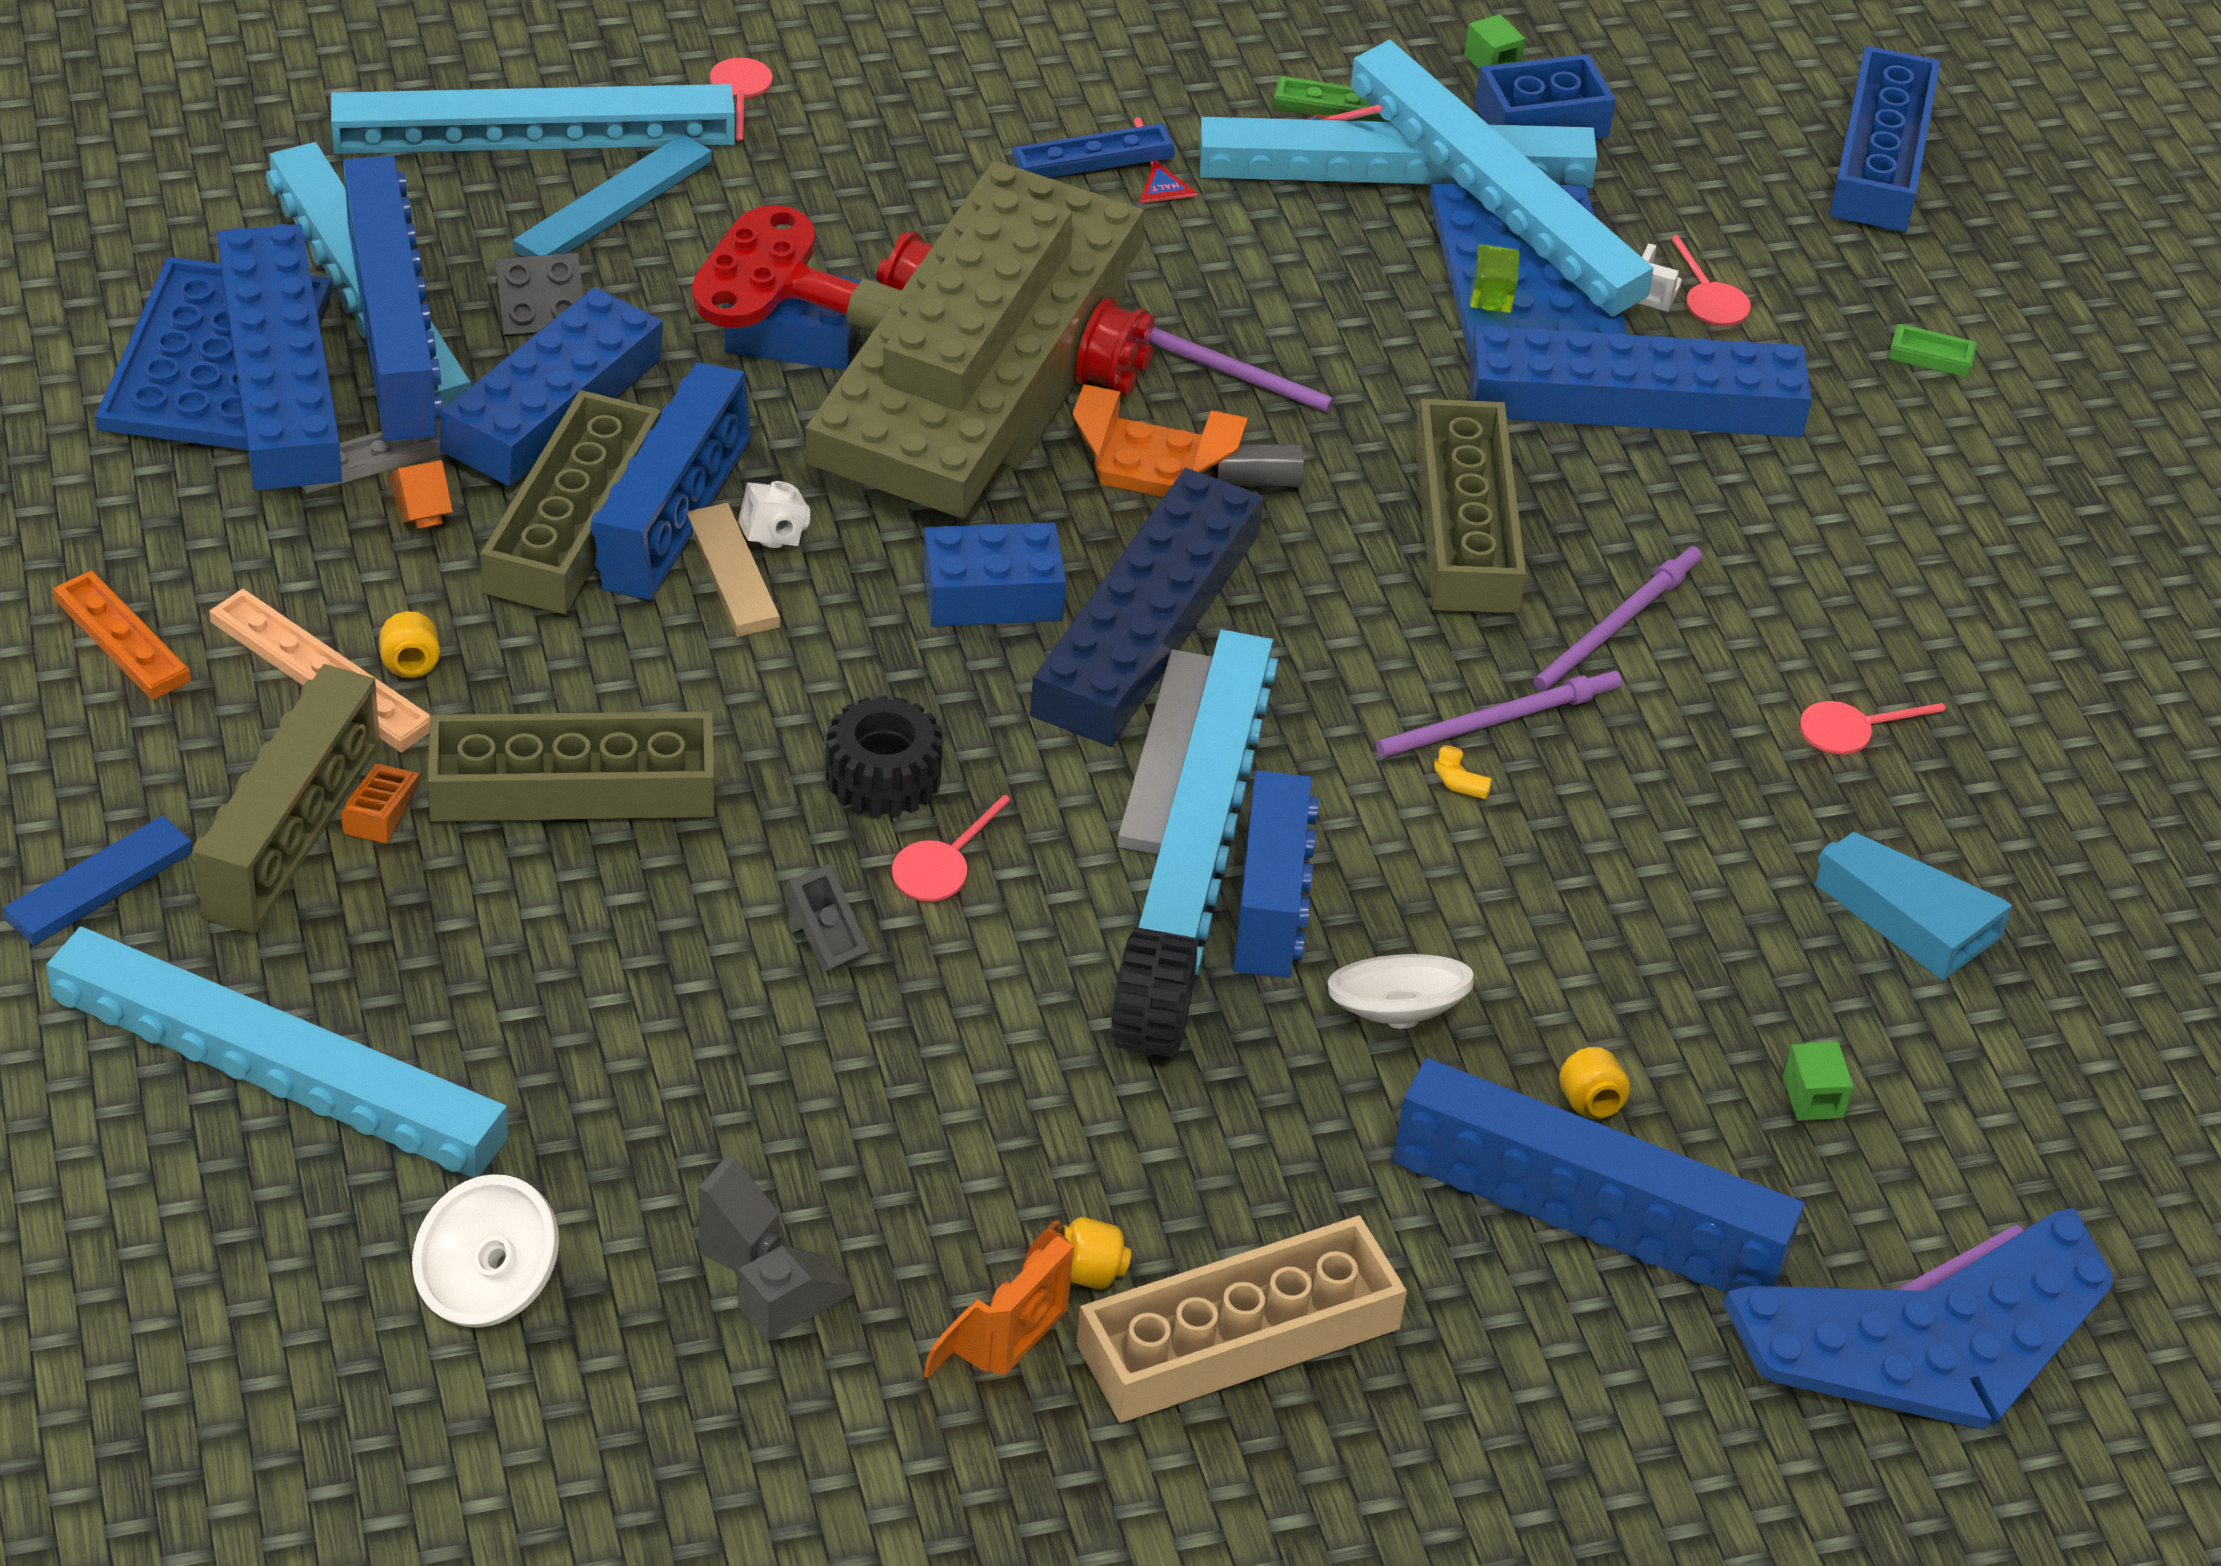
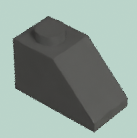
(735, 1217)
(788, 1289)

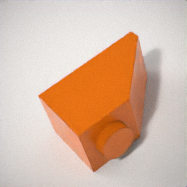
(421, 493)

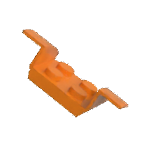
(1148, 455)
(1018, 1314)

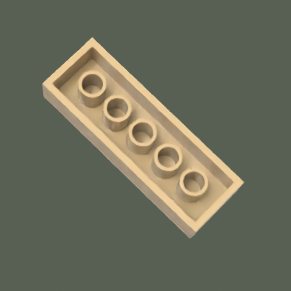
(1240, 1318)

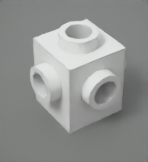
(773, 514)

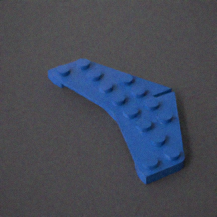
(1937, 1352)

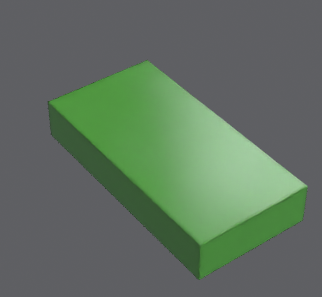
(1932, 350)

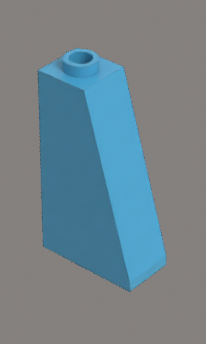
(1911, 903)

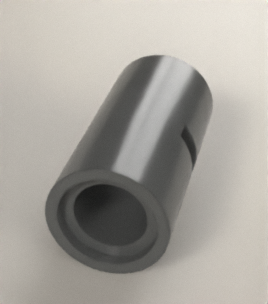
(1262, 466)

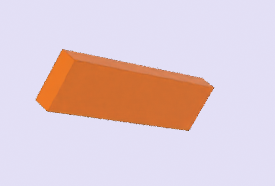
(122, 635)

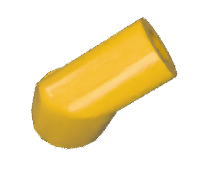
(1456, 777)

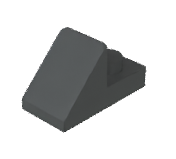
(825, 915)

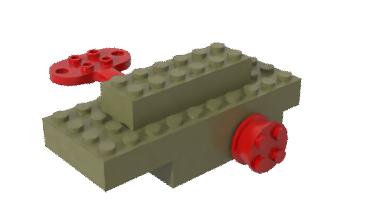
(966, 333)

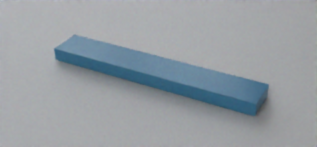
(614, 199)

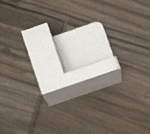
(1664, 283)

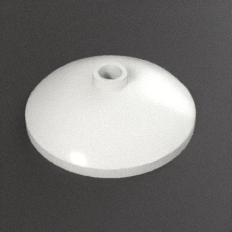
(1401, 987)
(467, 1237)

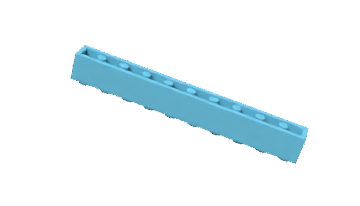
(530, 118)
(1370, 151)
(1502, 178)
(317, 200)
(1211, 788)
(278, 1052)

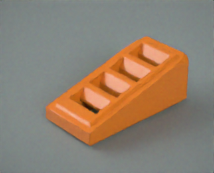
(381, 824)

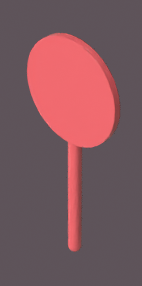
(748, 80)
(1713, 301)
(1846, 730)
(935, 869)

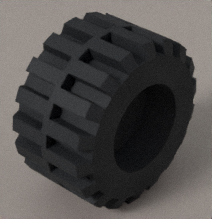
(884, 756)
(1154, 992)

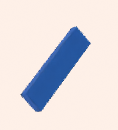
(1095, 151)
(97, 880)

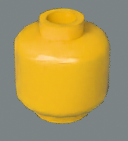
(409, 644)
(1594, 1083)
(1097, 1252)

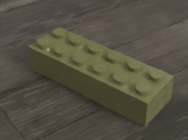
(1469, 506)
(545, 538)
(571, 766)
(286, 798)

